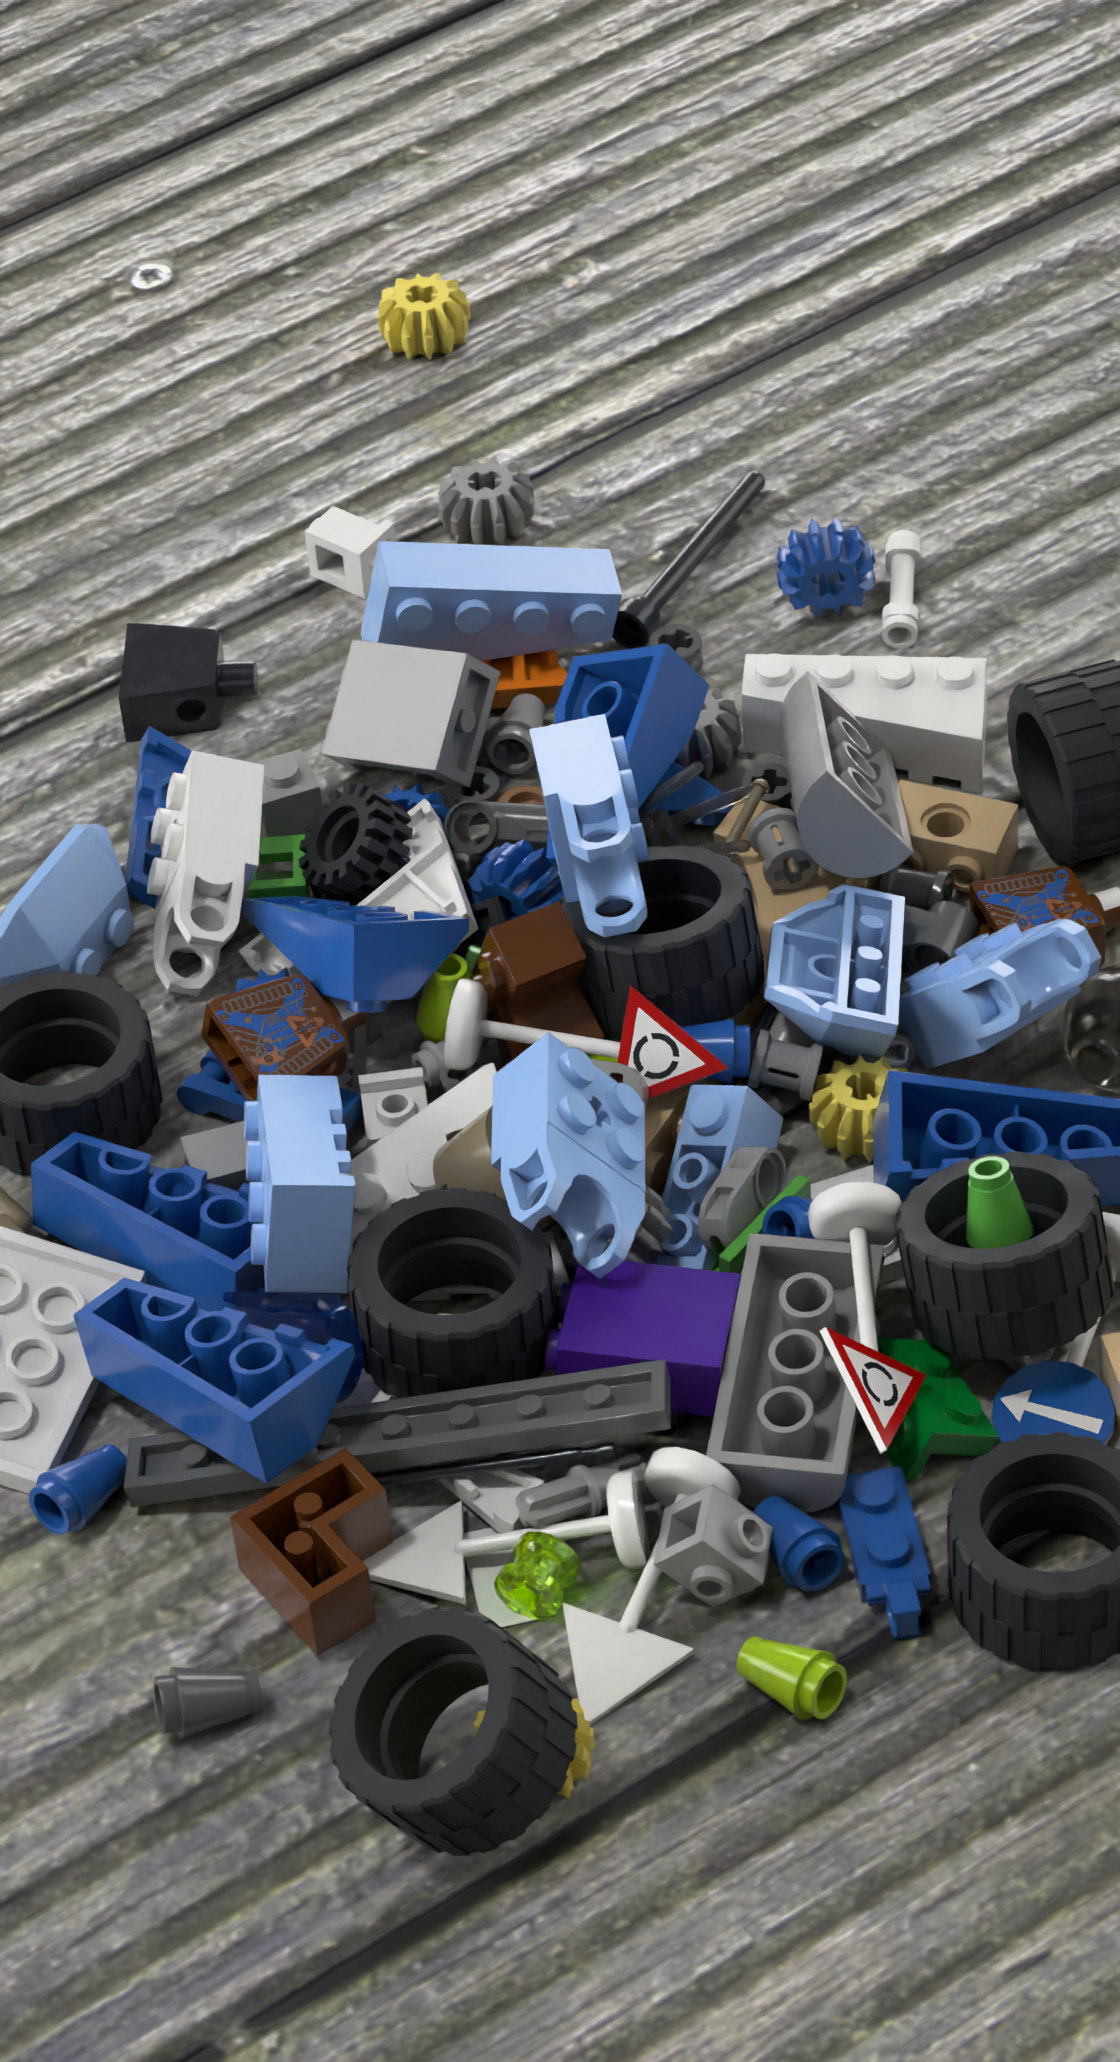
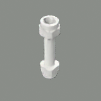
(901, 615)

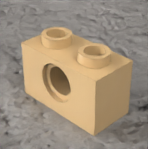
(959, 833)

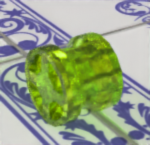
(537, 1575)

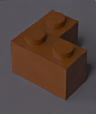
(533, 975)
(309, 1546)

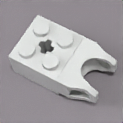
(205, 862)

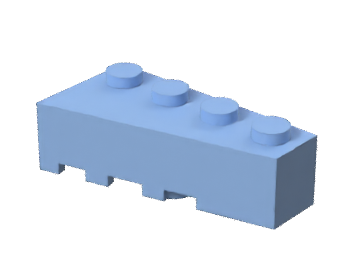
(490, 598)
(301, 1184)

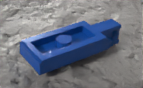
(885, 1546)

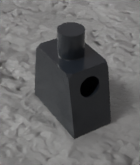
(178, 680)

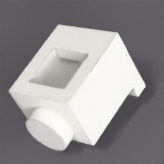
(345, 549)
(390, 1100)

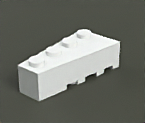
(919, 707)

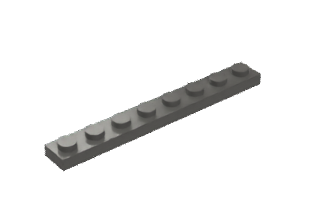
(426, 1430)

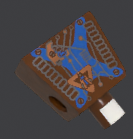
(1042, 898)
(279, 1031)

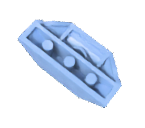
(68, 910)
(840, 969)

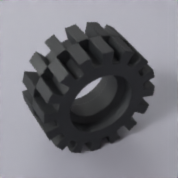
(355, 843)

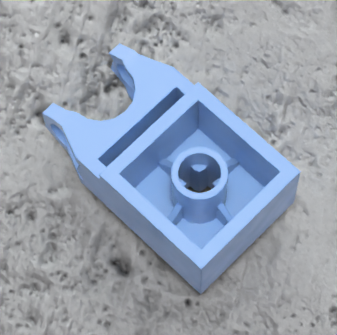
(593, 821)
(994, 988)
(571, 1150)

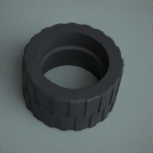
(1069, 759)
(692, 953)
(66, 1022)
(439, 1243)
(1011, 1296)
(1023, 1611)
(401, 1691)

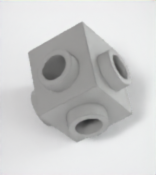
(713, 1546)

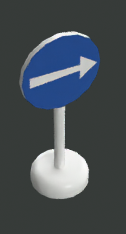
(1058, 1393)

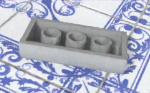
(841, 785)
(781, 1401)

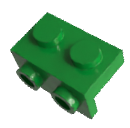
(943, 1413)

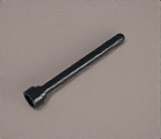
(640, 615)

